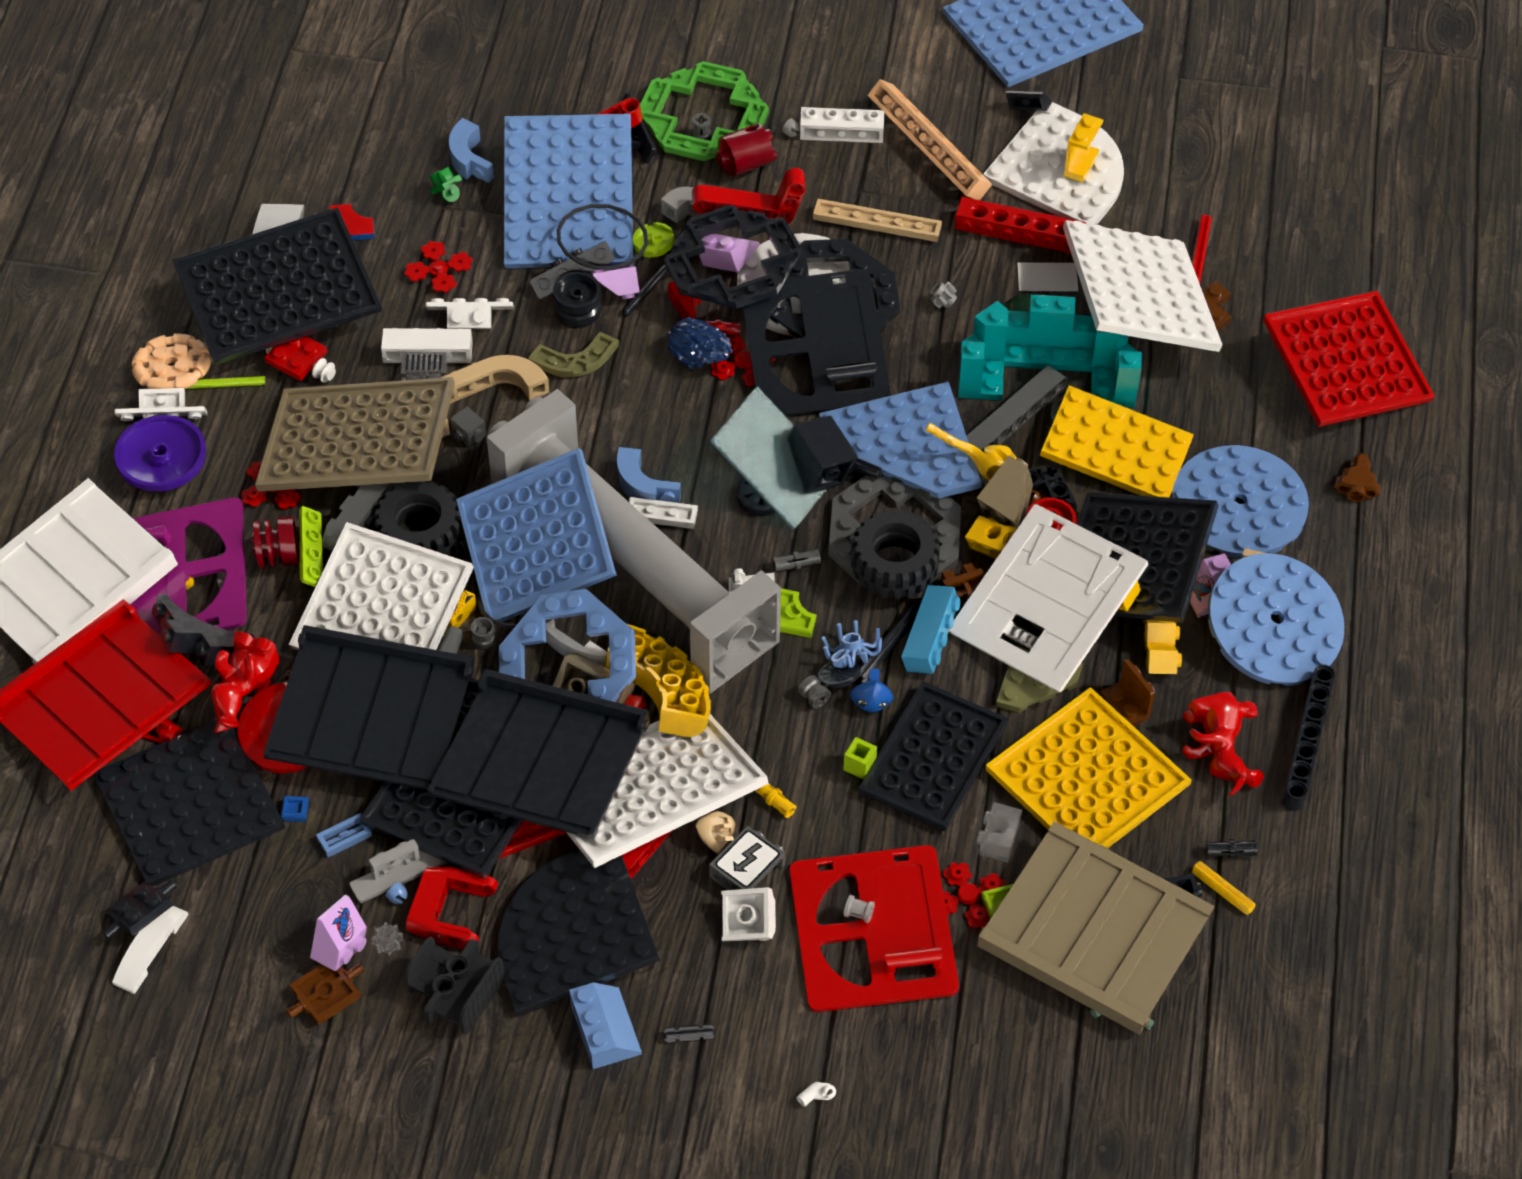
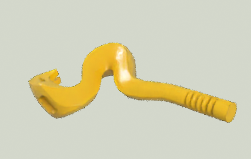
(986, 462)

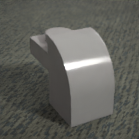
(678, 204)

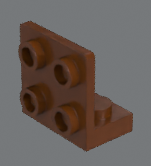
(1131, 695)

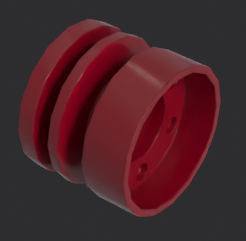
(276, 542)

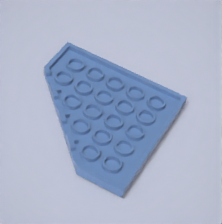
(894, 437)

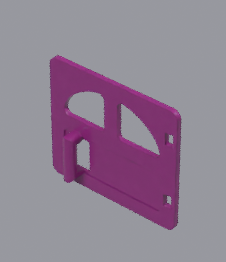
(169, 527)

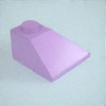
(619, 281)

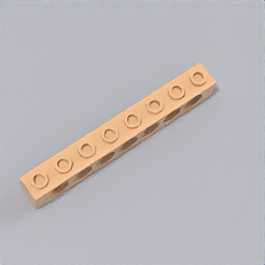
(930, 140)

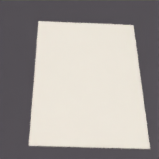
(1047, 277)

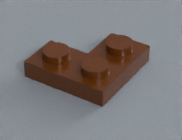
(1215, 296)

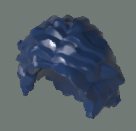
(697, 343)

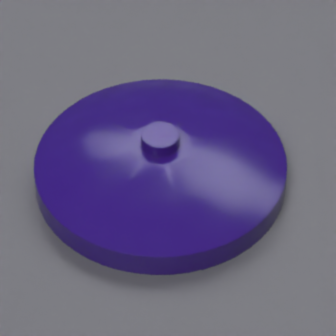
(160, 453)

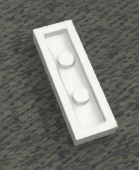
(666, 512)

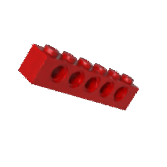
(1012, 224)

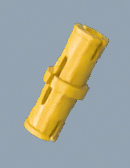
(777, 800)

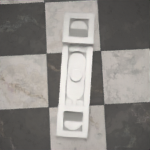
(567, 646)
(145, 947)

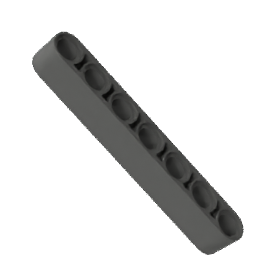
(1018, 409)

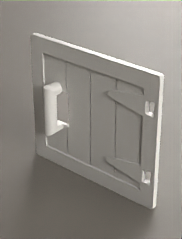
(1055, 582)

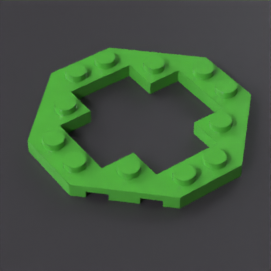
(684, 81)

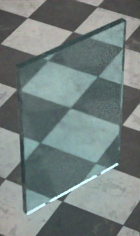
(759, 450)

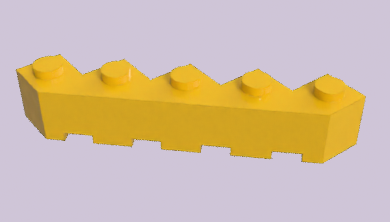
(1160, 647)

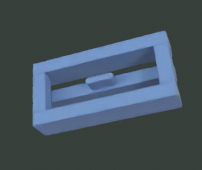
(345, 839)

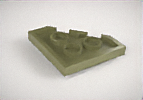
(1021, 691)

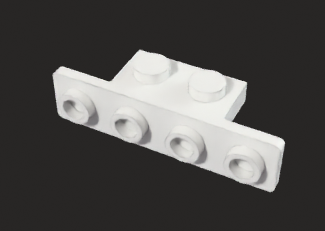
(469, 314)
(161, 402)

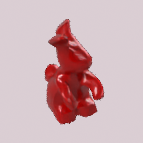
(247, 670)
(1222, 721)

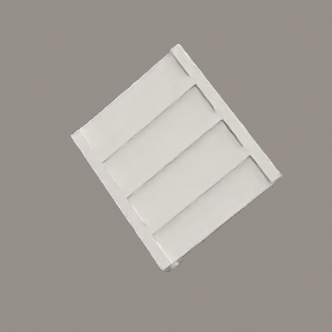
(74, 569)

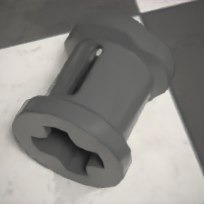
(704, 126)

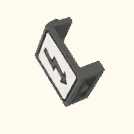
(746, 861)

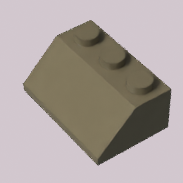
(578, 670)

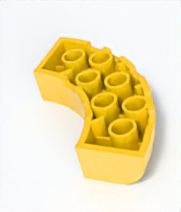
(672, 684)

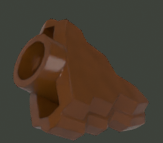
(1358, 480)

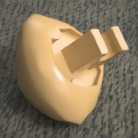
(715, 830)

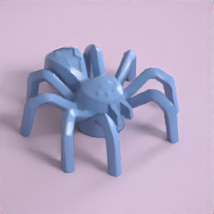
(851, 645)

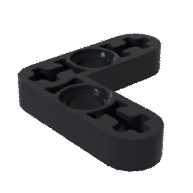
(1051, 483)

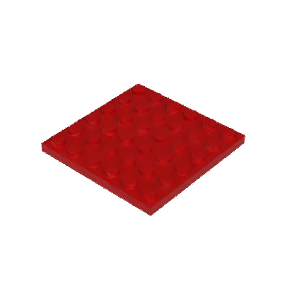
(1348, 358)

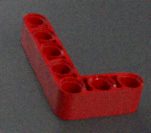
(782, 205)

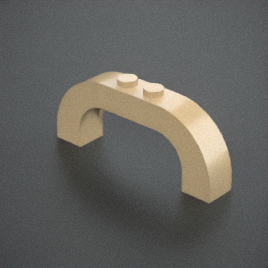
(498, 370)

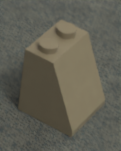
(1007, 493)

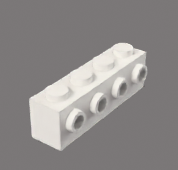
(842, 125)
(453, 341)

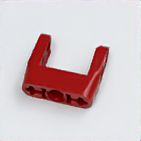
(430, 900)

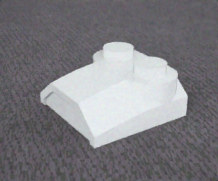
(748, 914)

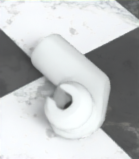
(818, 1091)

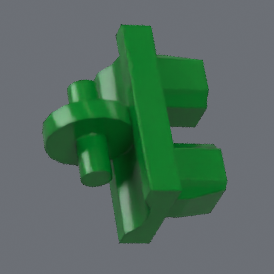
(444, 182)

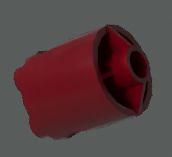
(745, 149)

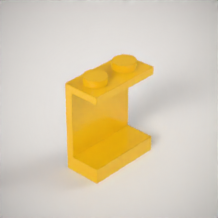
(1080, 154)

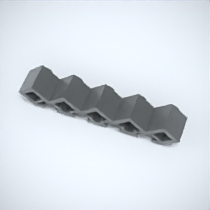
(357, 511)

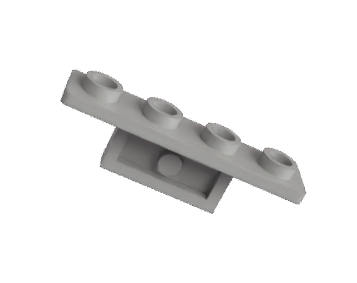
(393, 866)

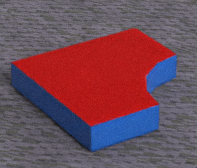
(358, 226)

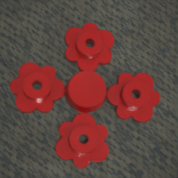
(438, 267)
(742, 360)
(254, 498)
(969, 893)

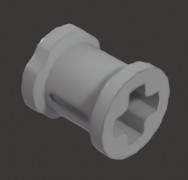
(859, 908)

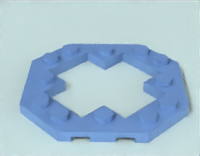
(599, 622)

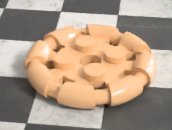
(195, 360)

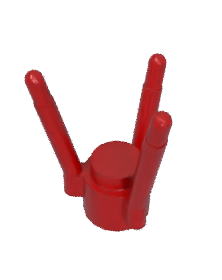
(166, 731)

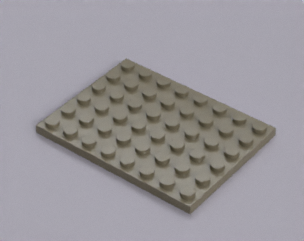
(356, 434)

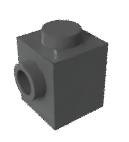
(468, 427)

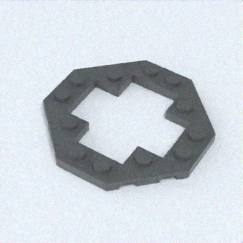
(893, 489)

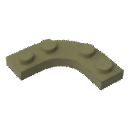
(575, 364)

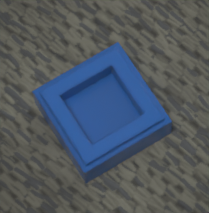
(295, 809)

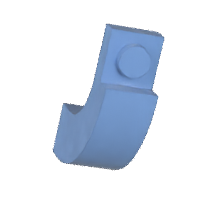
(462, 140)
(637, 484)

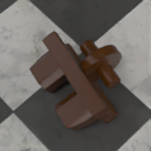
(965, 583)

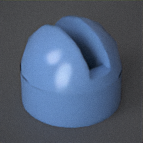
(396, 892)

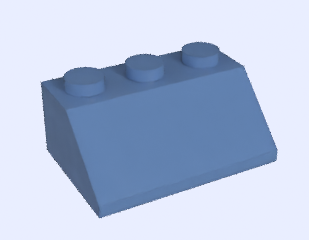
(604, 1024)

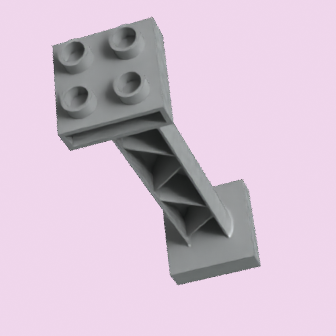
(724, 627)

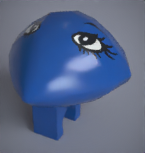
(872, 694)

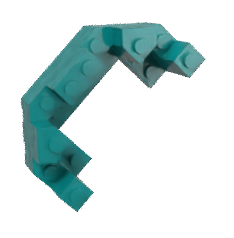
(1044, 338)

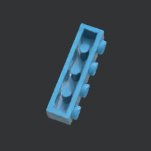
(930, 629)

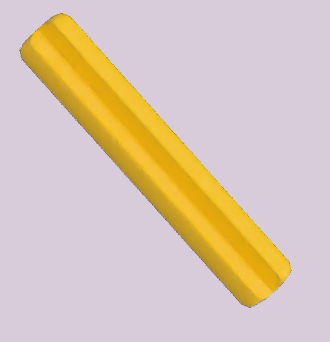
(1223, 888)

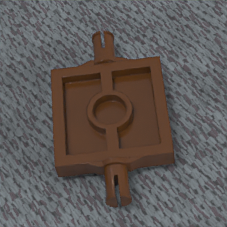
(325, 992)

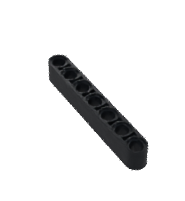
(1320, 688)

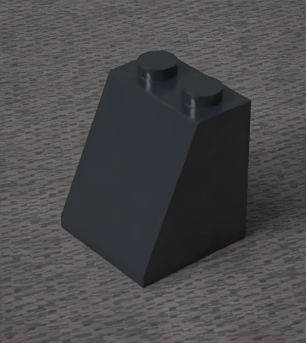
(821, 453)

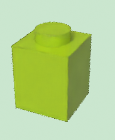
(859, 758)

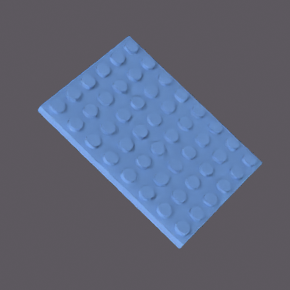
(1038, 35)
(561, 166)

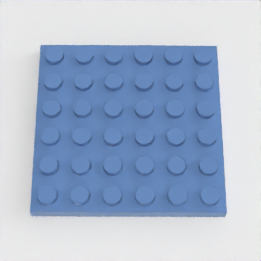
(535, 535)

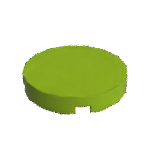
(659, 239)

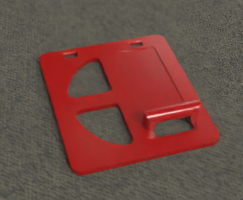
(904, 930)

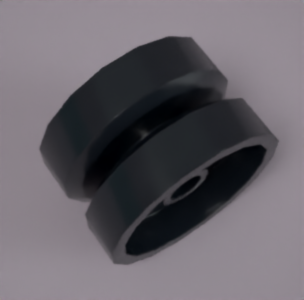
(577, 299)

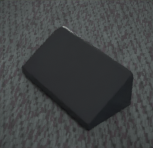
(1028, 100)

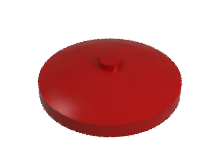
(256, 725)

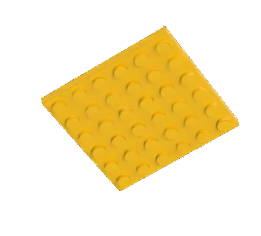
(1088, 771)

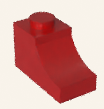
(684, 304)

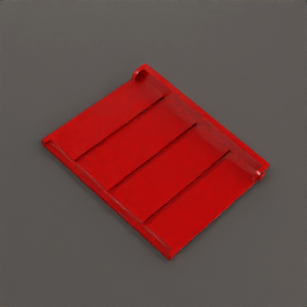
(97, 694)

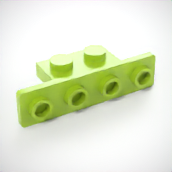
(310, 546)

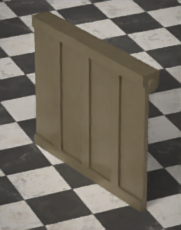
(1095, 927)

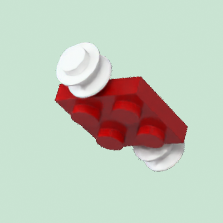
(301, 357)

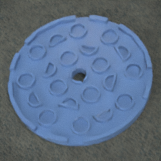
(1270, 487)
(1257, 646)

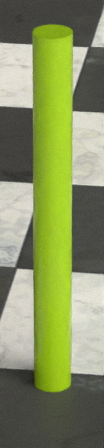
(229, 382)

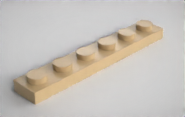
(877, 220)

